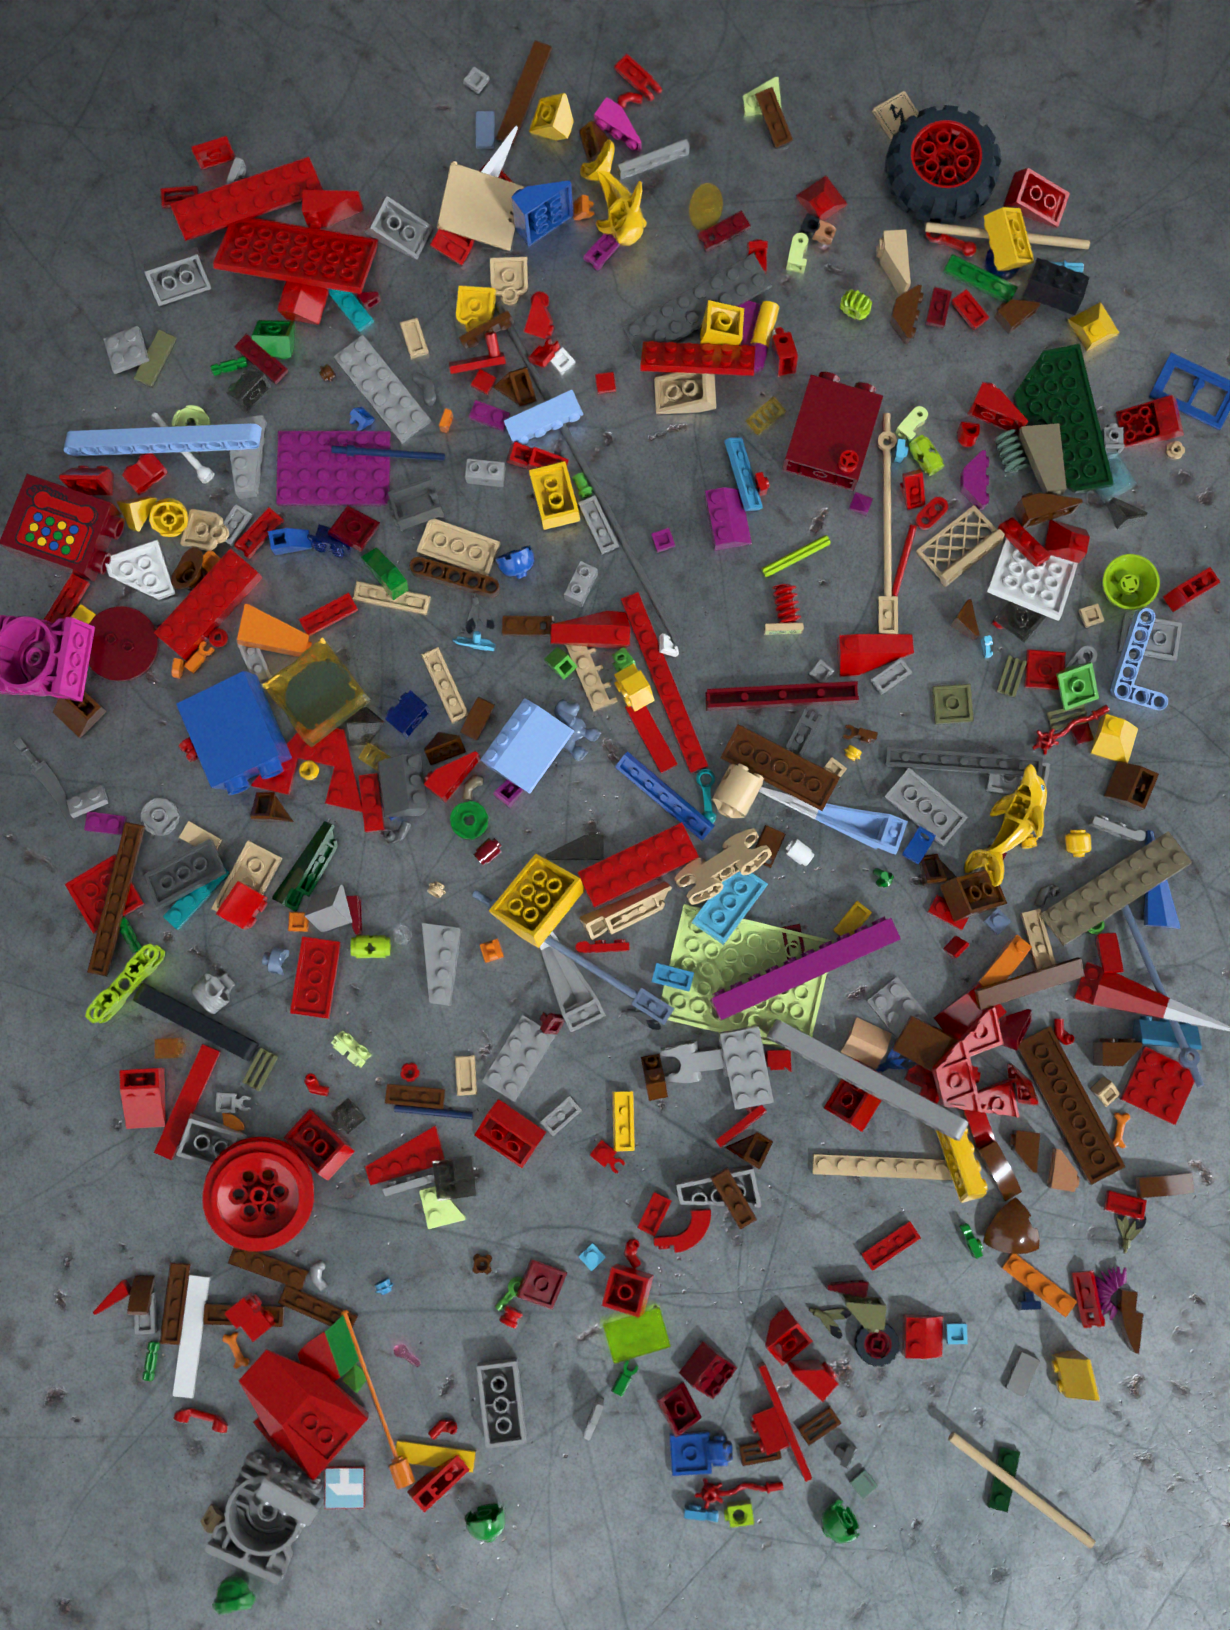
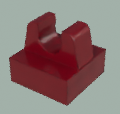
(551, 1023)

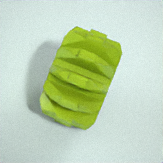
(855, 304)

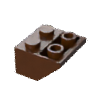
(79, 715)
(1131, 785)
(1112, 1053)

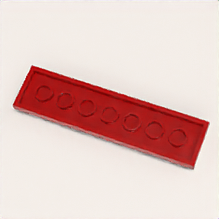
(244, 199)

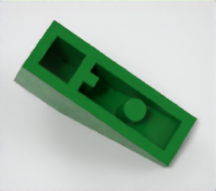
(386, 573)

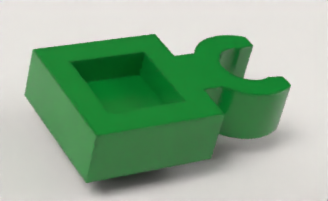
(974, 1245)

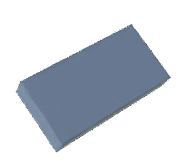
(485, 130)

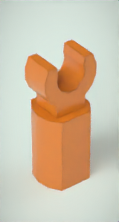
(198, 658)

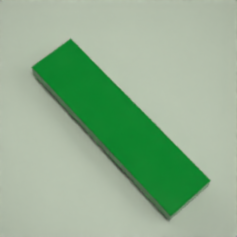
(980, 279)

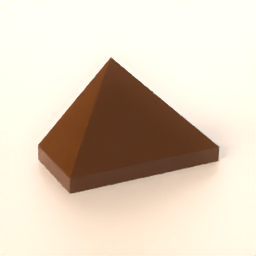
(593, 140)
(444, 747)

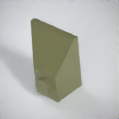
(867, 1310)

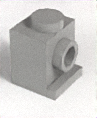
(1113, 445)

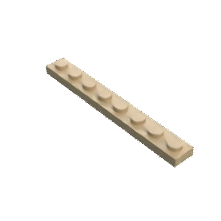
(881, 1166)

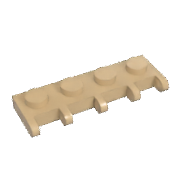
(589, 676)

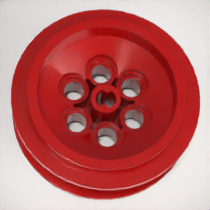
(261, 1228)

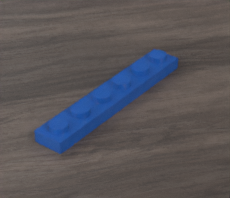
(664, 796)

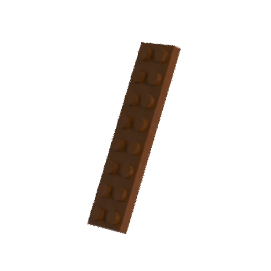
(1070, 1105)

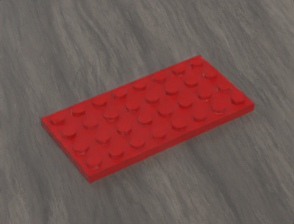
(297, 254)

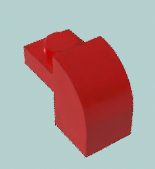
(759, 249)

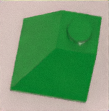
(275, 337)

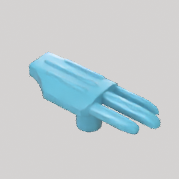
(475, 642)

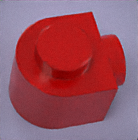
(968, 433)

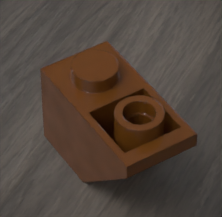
(654, 1077)

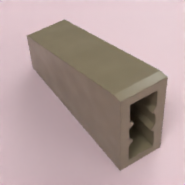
(1045, 456)

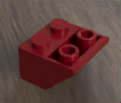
(707, 1370)

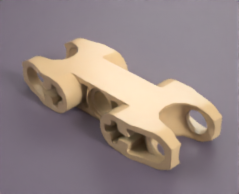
(711, 873)

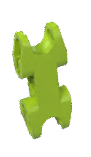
(115, 996)

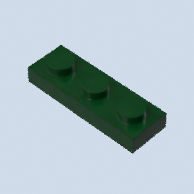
(1000, 1493)

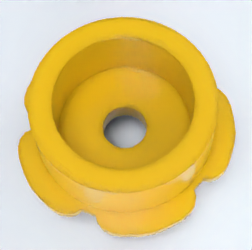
(852, 753)
(1029, 842)

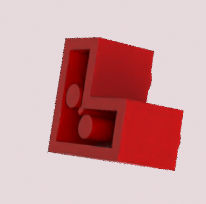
(250, 1316)

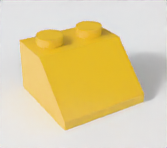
(722, 324)

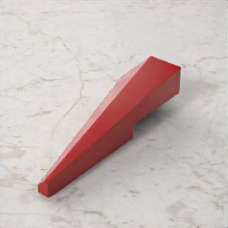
(1025, 1089)

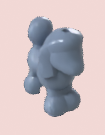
(566, 713)

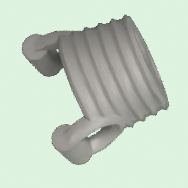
(209, 992)

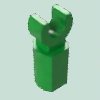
(623, 1380)

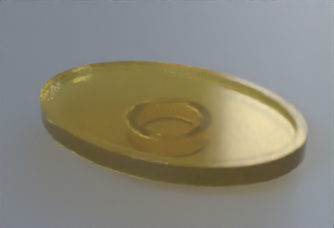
(705, 206)

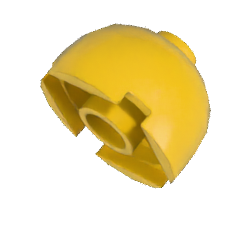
(168, 517)

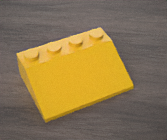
(537, 900)

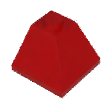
(821, 199)
(1066, 541)
(785, 1337)

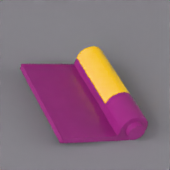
(758, 328)

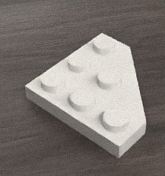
(143, 570)

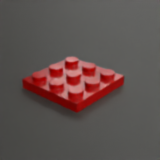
(90, 892)
(1158, 1086)

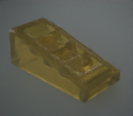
(781, 410)
(362, 757)

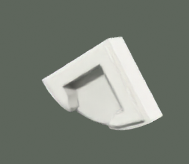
(667, 646)

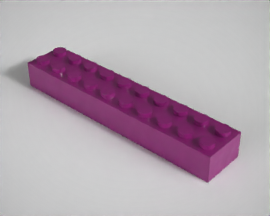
(804, 969)

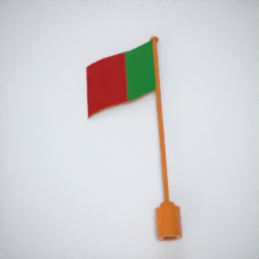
(335, 1354)

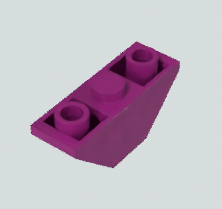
(974, 481)

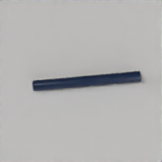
(433, 1112)

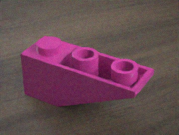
(615, 121)

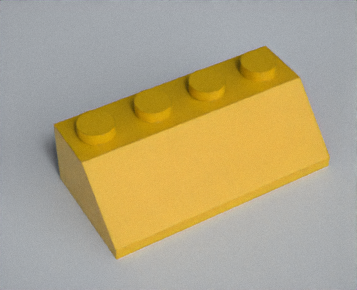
(963, 1167)

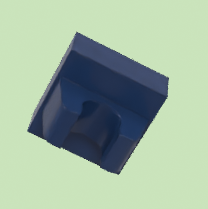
(1029, 1302)

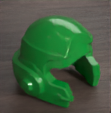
(233, 1596)

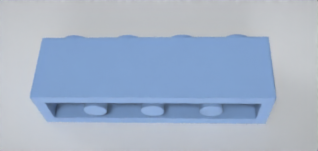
(544, 417)

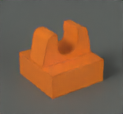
(581, 208)
(491, 950)

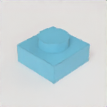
(900, 451)
(592, 1256)
(956, 1333)

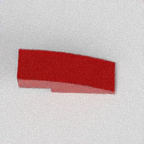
(532, 458)

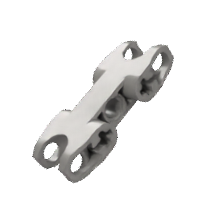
(694, 1060)

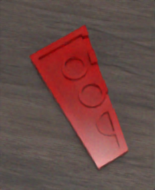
(407, 1158)

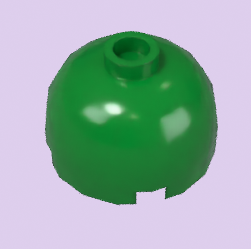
(486, 1522)
(839, 1523)

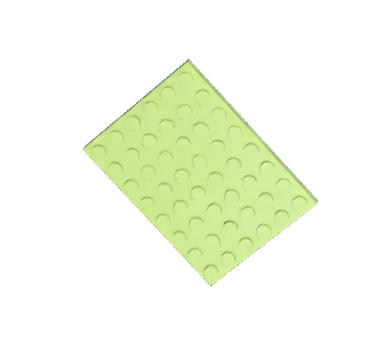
(716, 967)

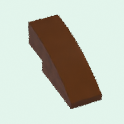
(999, 1170)
(1164, 1185)
(1129, 1318)

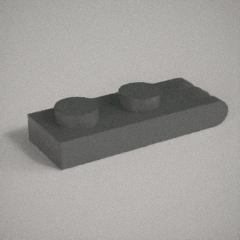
(803, 732)

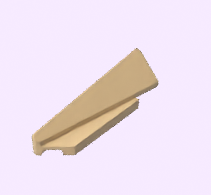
(625, 911)

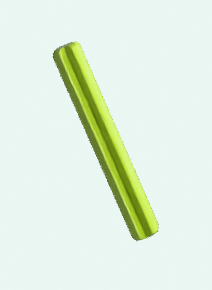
(796, 555)

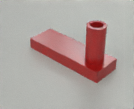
(494, 357)
(754, 1114)

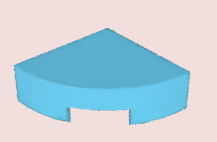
(986, 641)

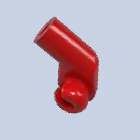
(629, 97)
(314, 1087)
(630, 1252)
(443, 1426)

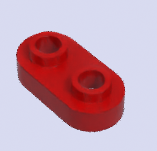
(931, 514)

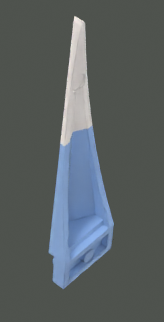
(868, 827)

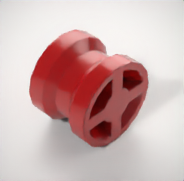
(850, 457)
(510, 1316)

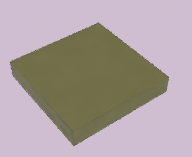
(952, 704)

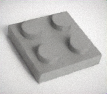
(126, 349)

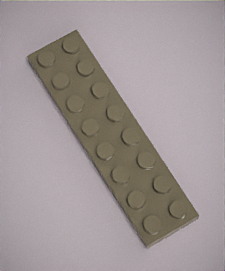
(1116, 888)

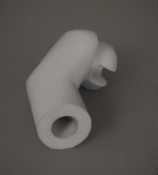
(315, 1275)

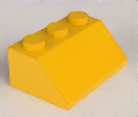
(1008, 238)

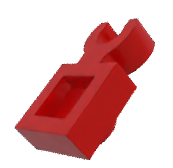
(543, 355)
(605, 1154)

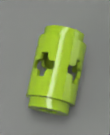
(932, 461)
(381, 946)

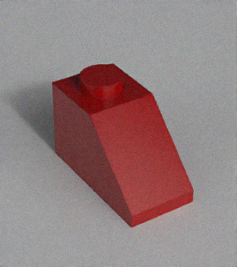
(539, 319)

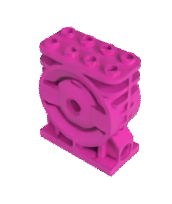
(46, 652)

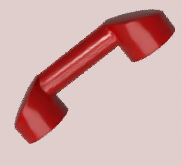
(219, 1424)

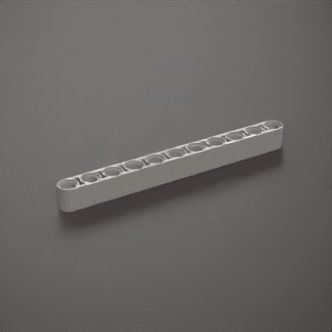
(868, 1080)

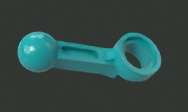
(708, 812)

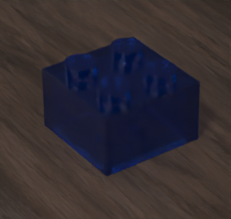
(407, 714)

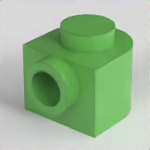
(622, 659)

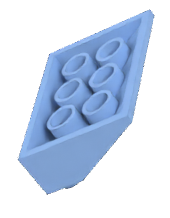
(527, 745)

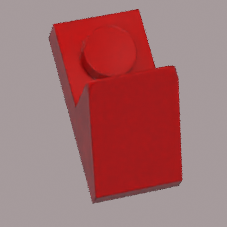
(913, 489)

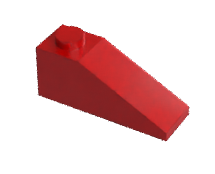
(1191, 589)
(437, 1482)

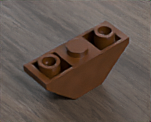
(906, 312)

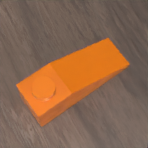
(1006, 961)

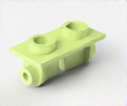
(358, 1053)

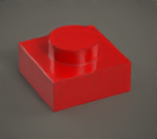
(762, 483)

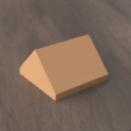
(866, 1043)

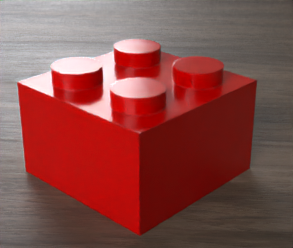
(627, 1290)

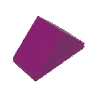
(508, 793)

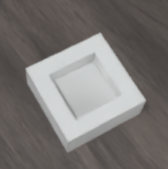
(562, 361)

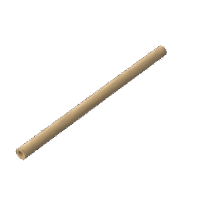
(982, 233)
(1021, 1490)

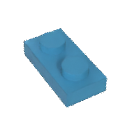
(672, 977)

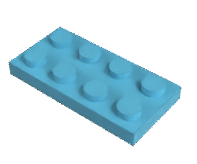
(728, 908)

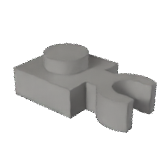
(228, 1103)

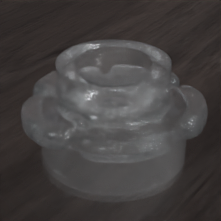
(407, 935)

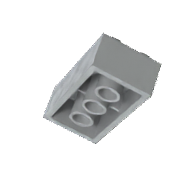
(492, 1412)

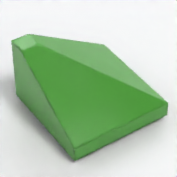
(355, 1378)

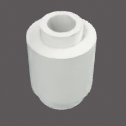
(799, 852)

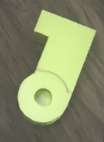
(798, 247)
(915, 419)

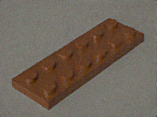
(781, 767)

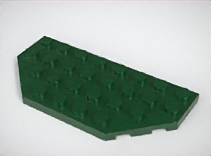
(1061, 394)

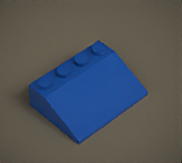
(541, 209)

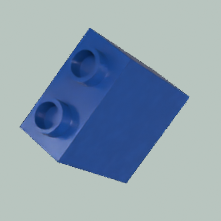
(234, 733)

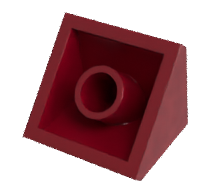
(678, 1408)

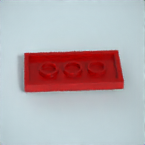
(315, 977)

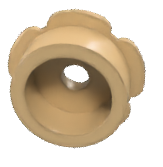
(1175, 454)
(436, 889)

